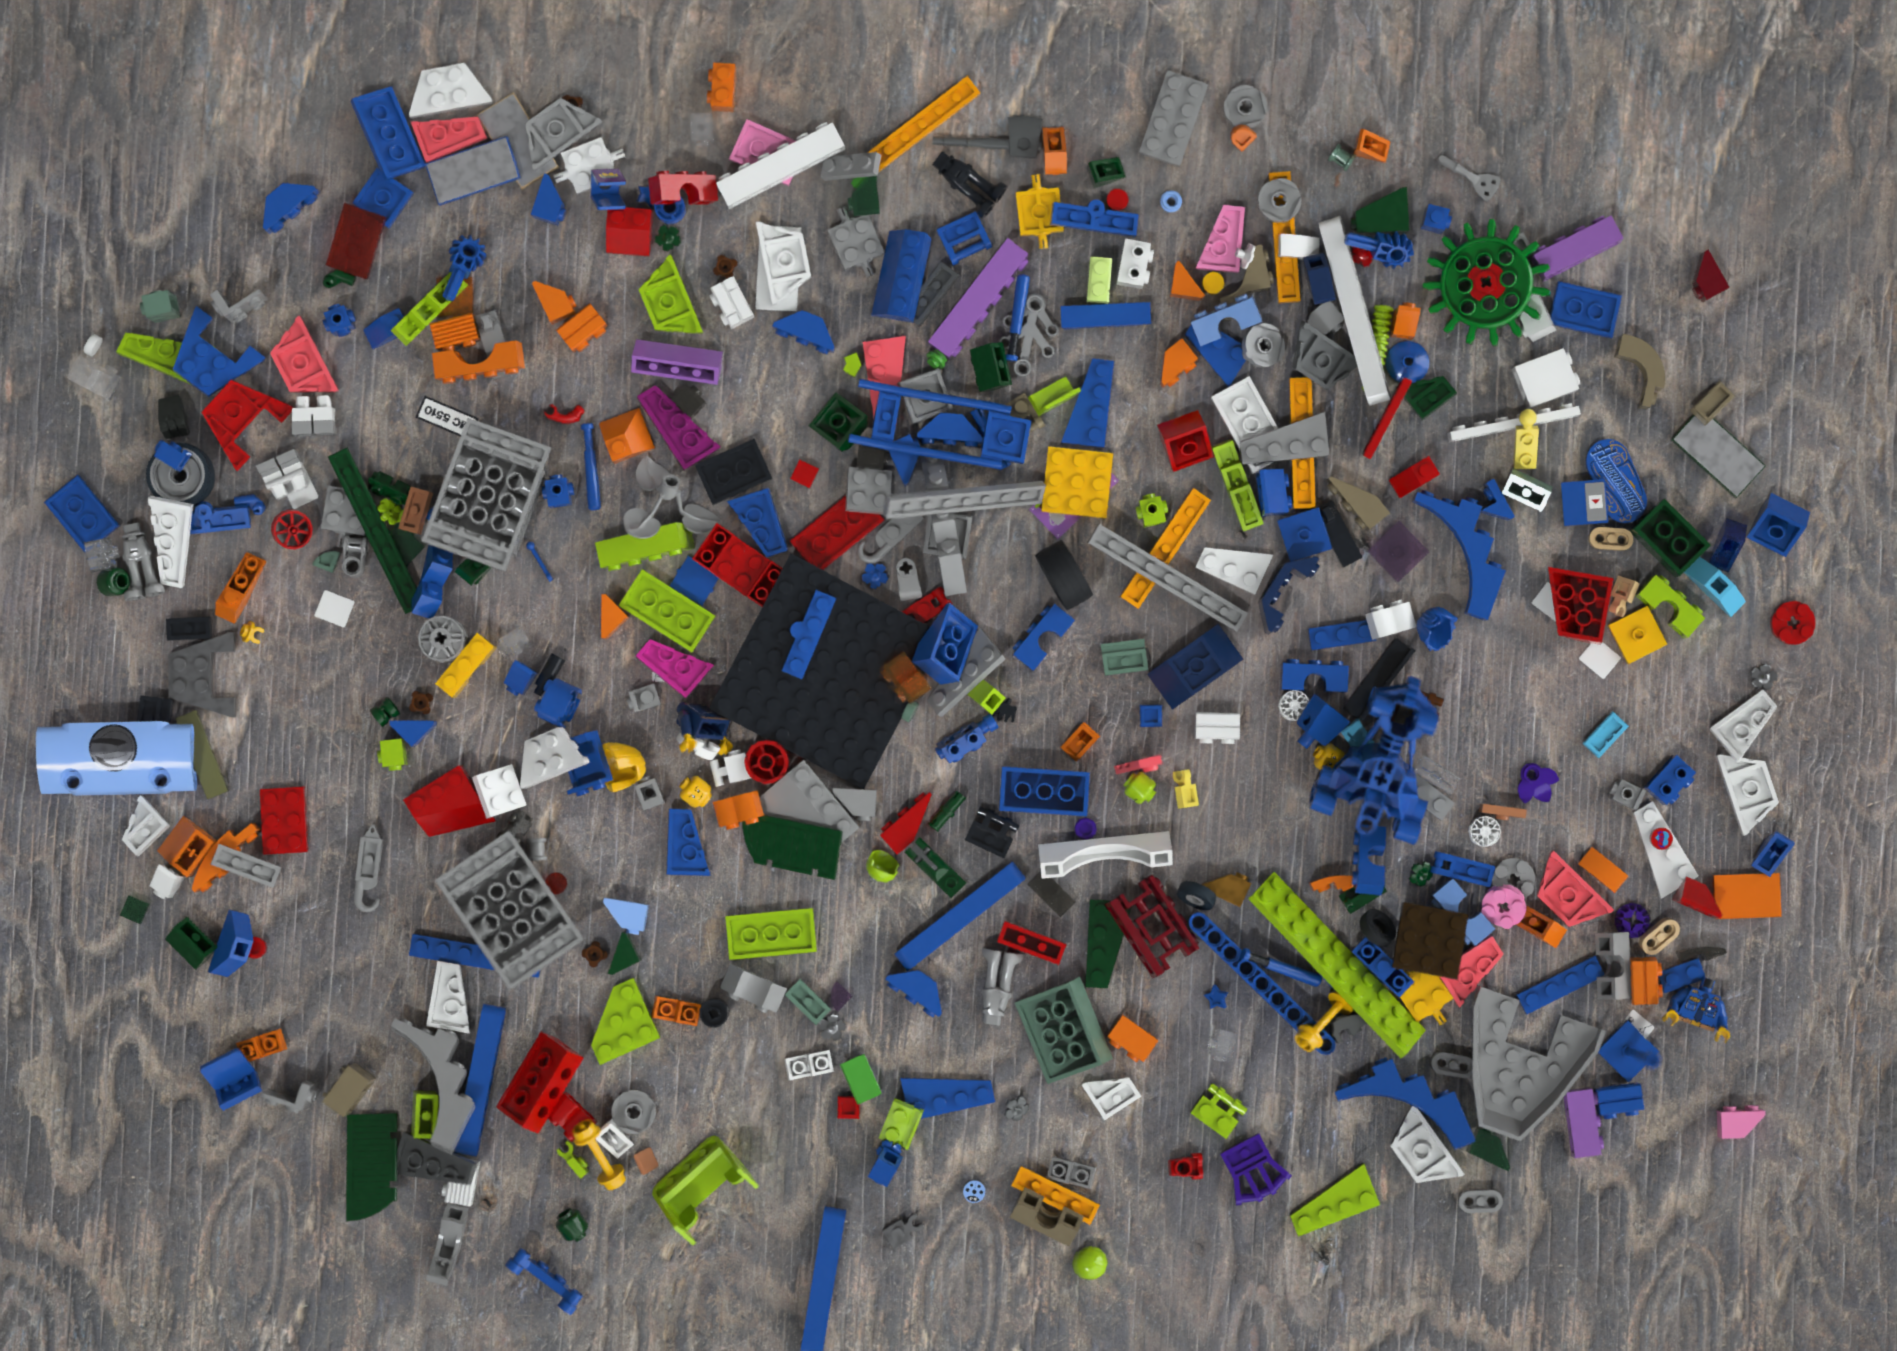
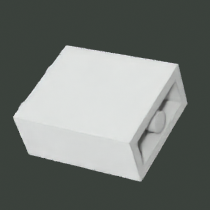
(1546, 378)

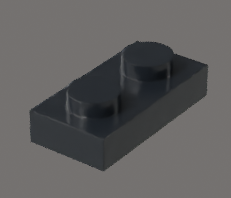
(189, 628)

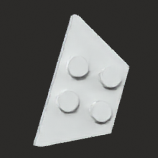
(447, 90)
(783, 260)
(549, 757)
(1748, 789)
(1423, 1151)

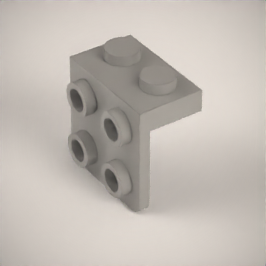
(239, 310)
(307, 1093)

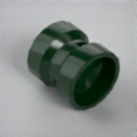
(383, 716)

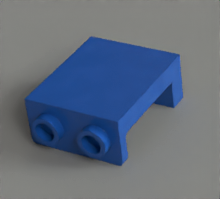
(596, 772)

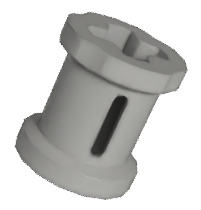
(537, 849)

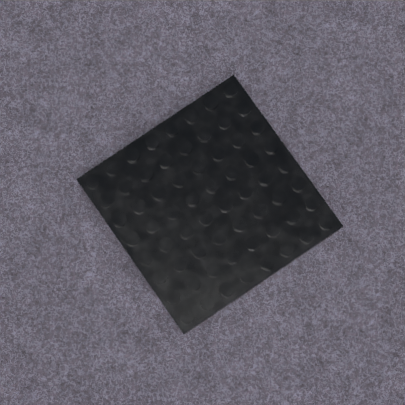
(843, 704)

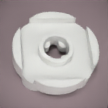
(703, 748)

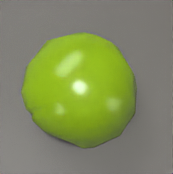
(882, 866)
(1089, 1263)

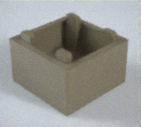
(348, 1089)

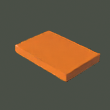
(1747, 895)

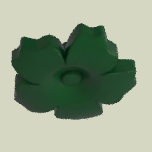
(668, 237)
(1421, 873)

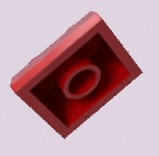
(629, 231)
(1185, 440)

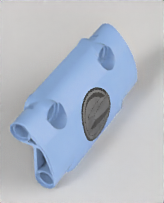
(115, 758)

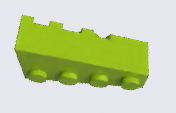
(626, 549)

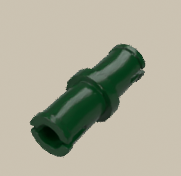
(946, 811)

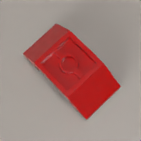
(738, 564)

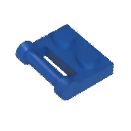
(961, 231)

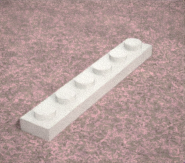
(1503, 424)

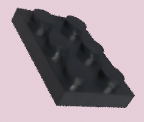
(733, 472)

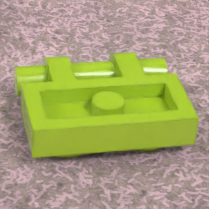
(1216, 1117)

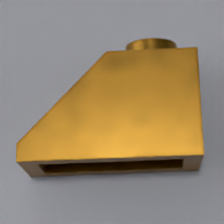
(1230, 887)

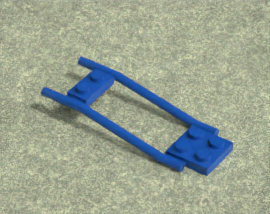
(1003, 436)

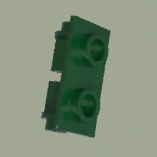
(381, 485)
(1354, 901)

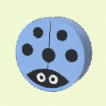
(974, 1191)

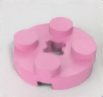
(1504, 917)

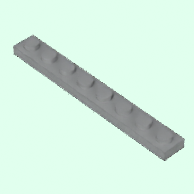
(963, 499)
(1167, 577)

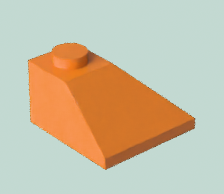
(626, 436)

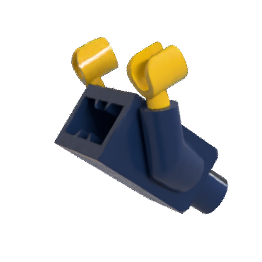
(702, 723)

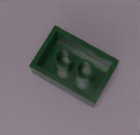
(1670, 538)

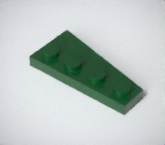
(1102, 944)

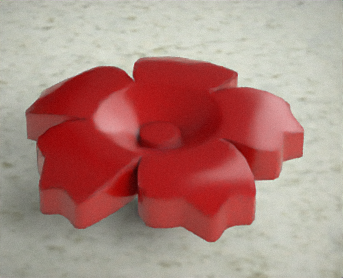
(1362, 256)

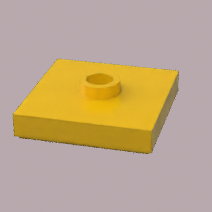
(1637, 635)

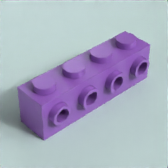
(1578, 247)
(676, 362)

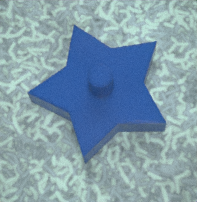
(644, 195)
(1216, 997)

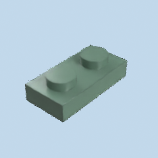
(808, 1001)

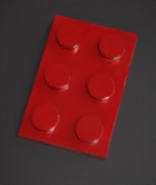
(283, 820)

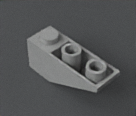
(1325, 320)

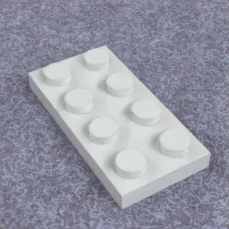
(1244, 414)

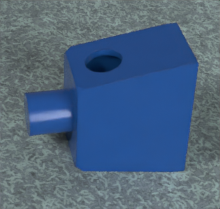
(1320, 722)

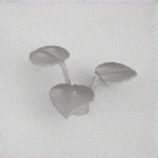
(653, 476)

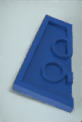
(1222, 355)
(761, 520)
(684, 846)

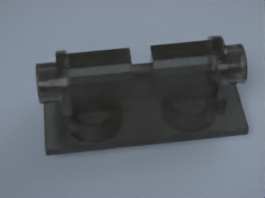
(517, 823)

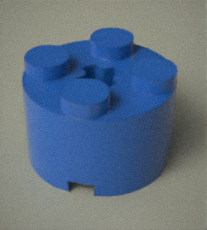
(558, 702)

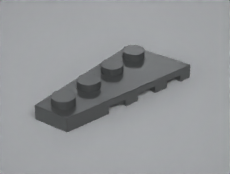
(422, 1160)

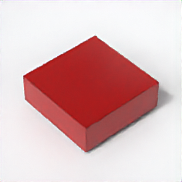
(804, 474)
(847, 1108)

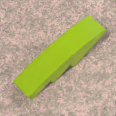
(424, 312)
(1237, 485)

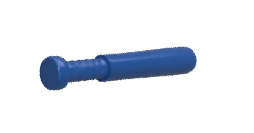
(592, 482)

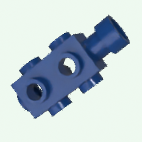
(964, 742)

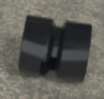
(714, 1012)

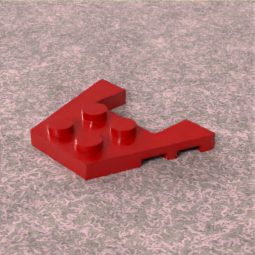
(234, 410)

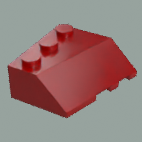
(1580, 604)
(447, 804)

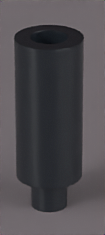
(548, 672)

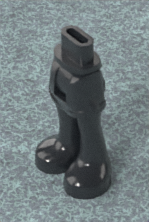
(957, 175)

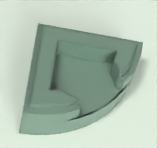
(327, 561)

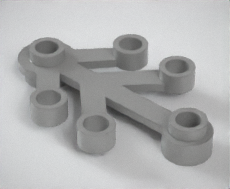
(1031, 331)

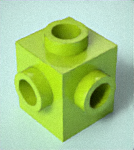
(1148, 518)

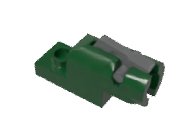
(935, 867)

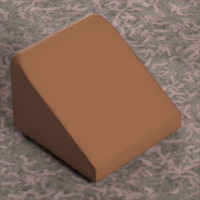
(646, 1160)

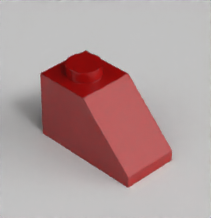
(1414, 477)

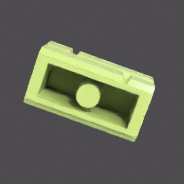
(1099, 280)

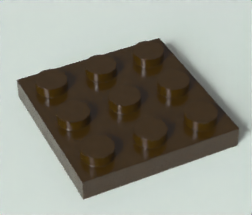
(1429, 940)

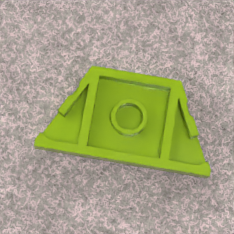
(668, 301)

